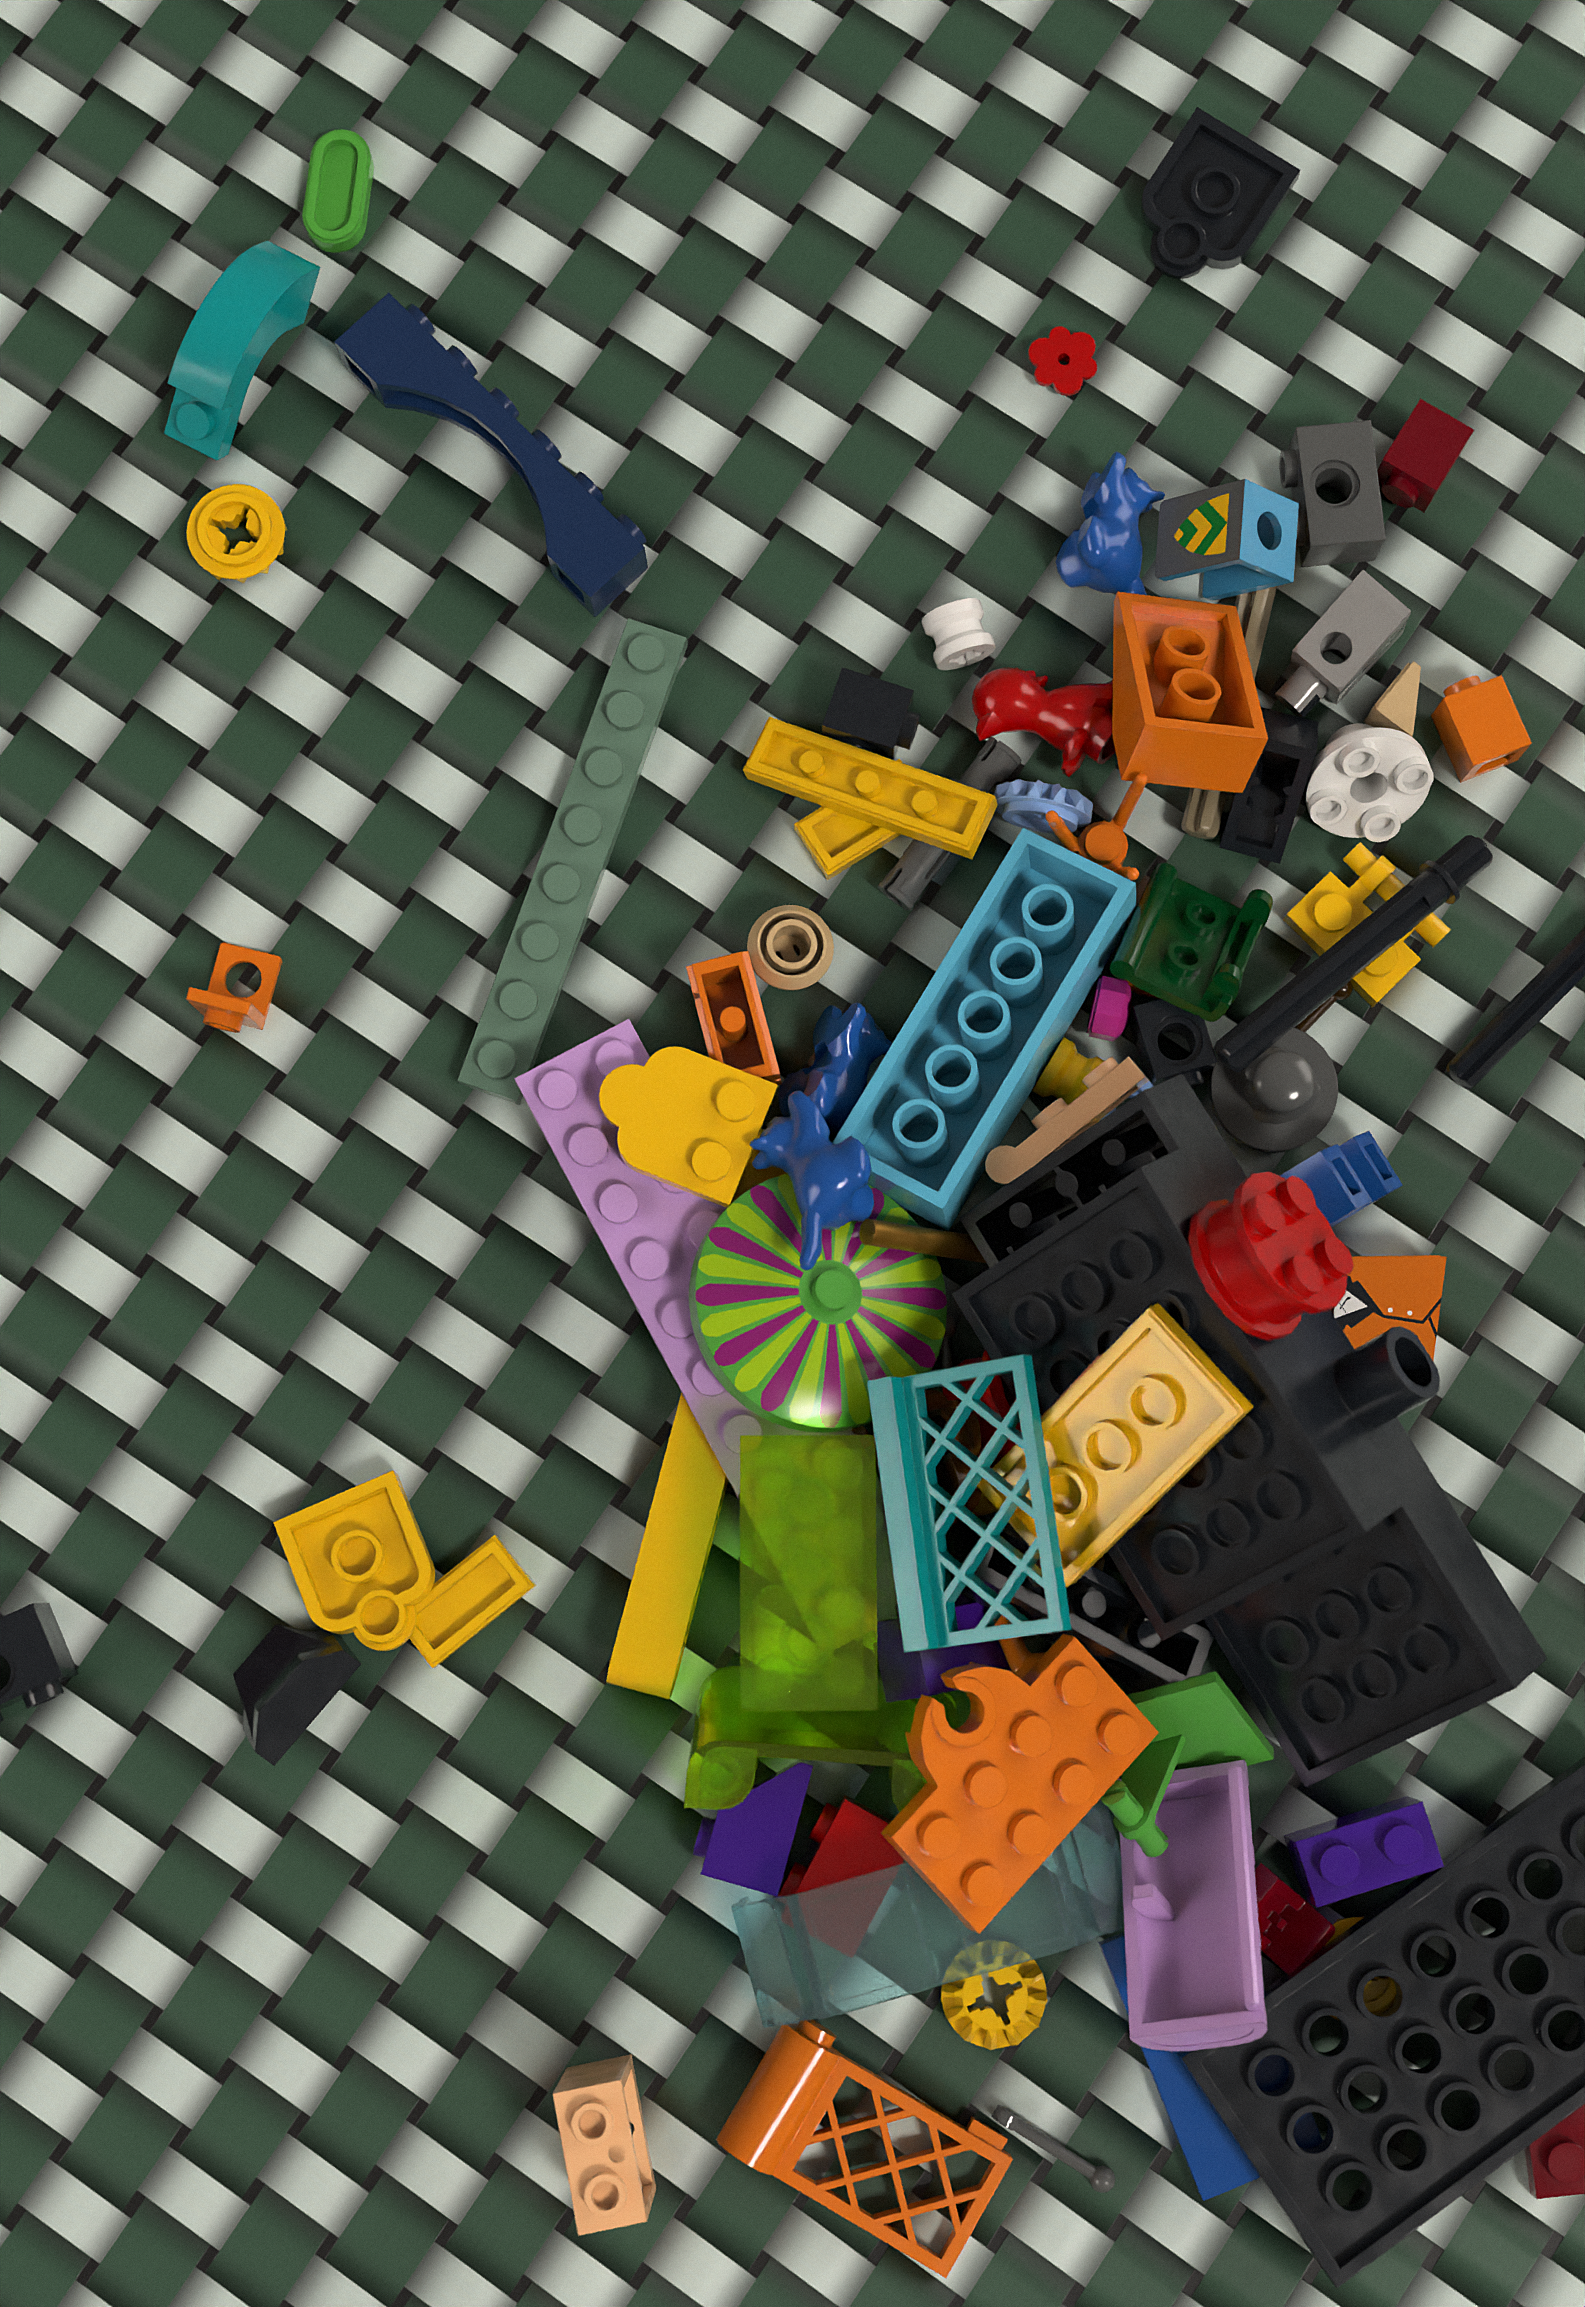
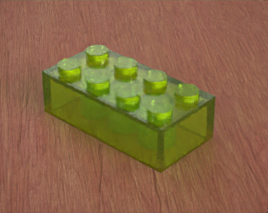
(807, 1573)

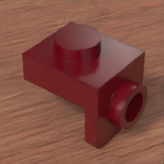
(1287, 1923)

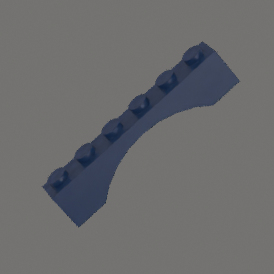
(410, 370)

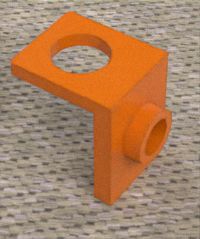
(231, 1012)

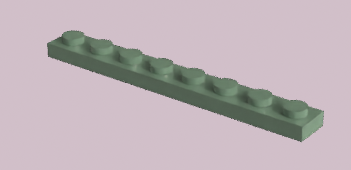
(573, 860)

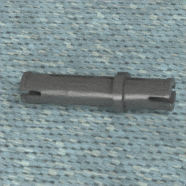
(923, 861)

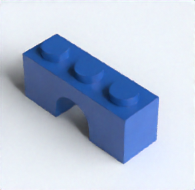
(1347, 1177)

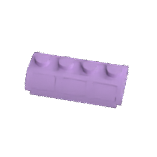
(1195, 1918)

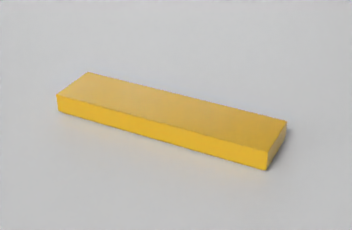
(871, 787)

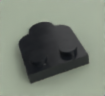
(1212, 197)

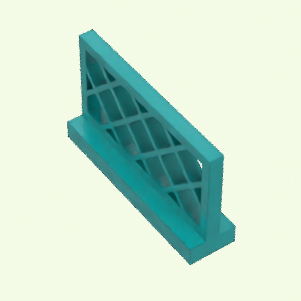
(919, 1526)

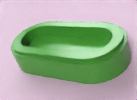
(338, 191)

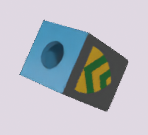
(1232, 534)

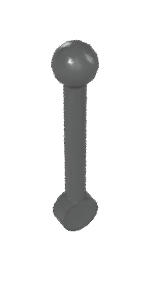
(1101, 2177)

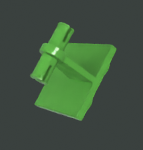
(1196, 1727)

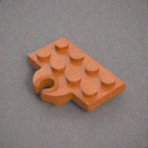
(1012, 1774)

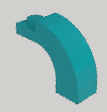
(231, 332)

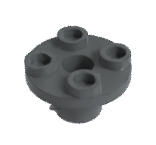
(1278, 1097)

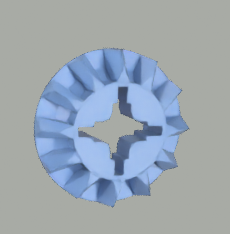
(1028, 802)

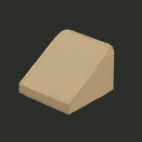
(1398, 703)

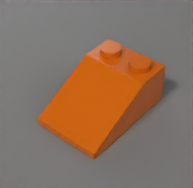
(1183, 694)

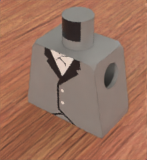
(1357, 626)

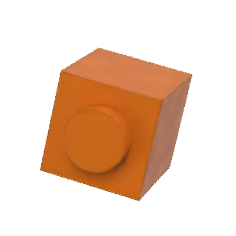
(1480, 726)

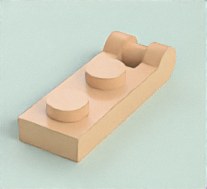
(1060, 1123)

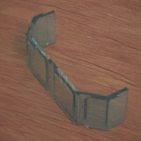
(895, 1936)

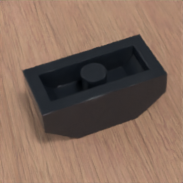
(289, 1684)

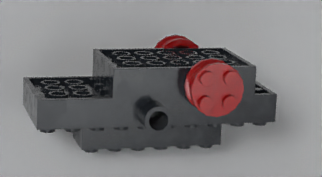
(1314, 1519)

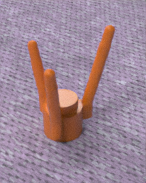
(1103, 840)

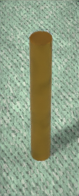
(919, 1240)

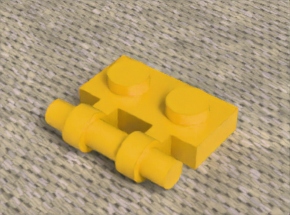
(1335, 910)

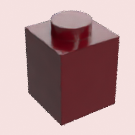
(1422, 456)

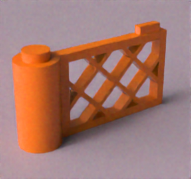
(788, 2101)

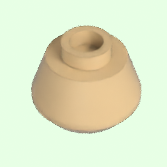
(782, 932)

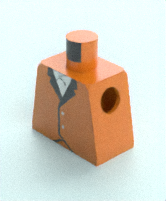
(1391, 1294)

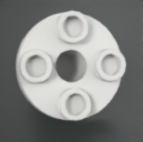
(1367, 782)

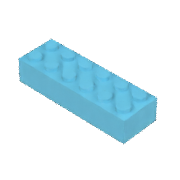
(988, 1025)

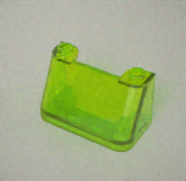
(730, 1741)

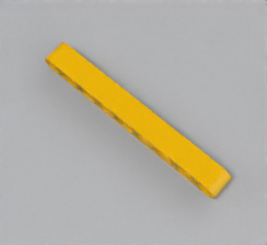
(673, 1545)

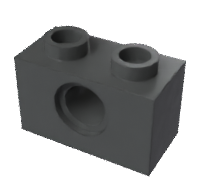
(1345, 460)

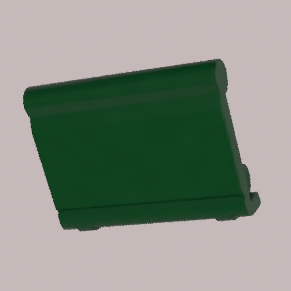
(1190, 943)

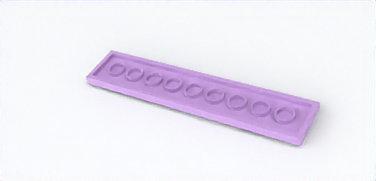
(652, 1243)

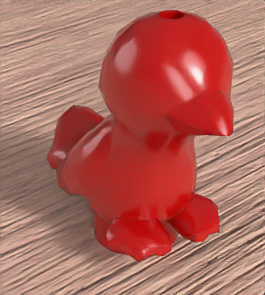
(1068, 718)

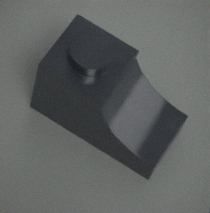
(1266, 810)

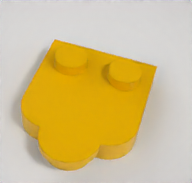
(687, 1120)
(361, 1562)

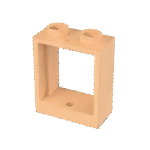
(604, 2160)

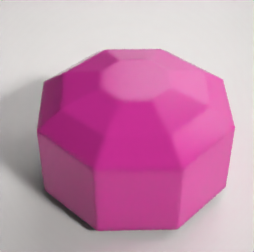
(1109, 1009)

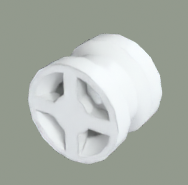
(958, 634)

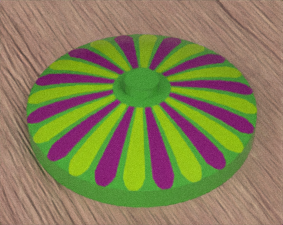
(810, 1339)

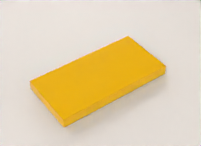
(1125, 1437)

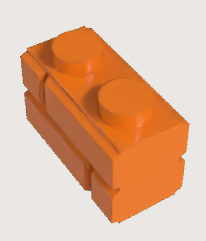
(733, 1015)

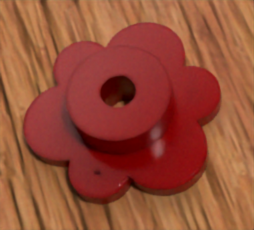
(1074, 349)

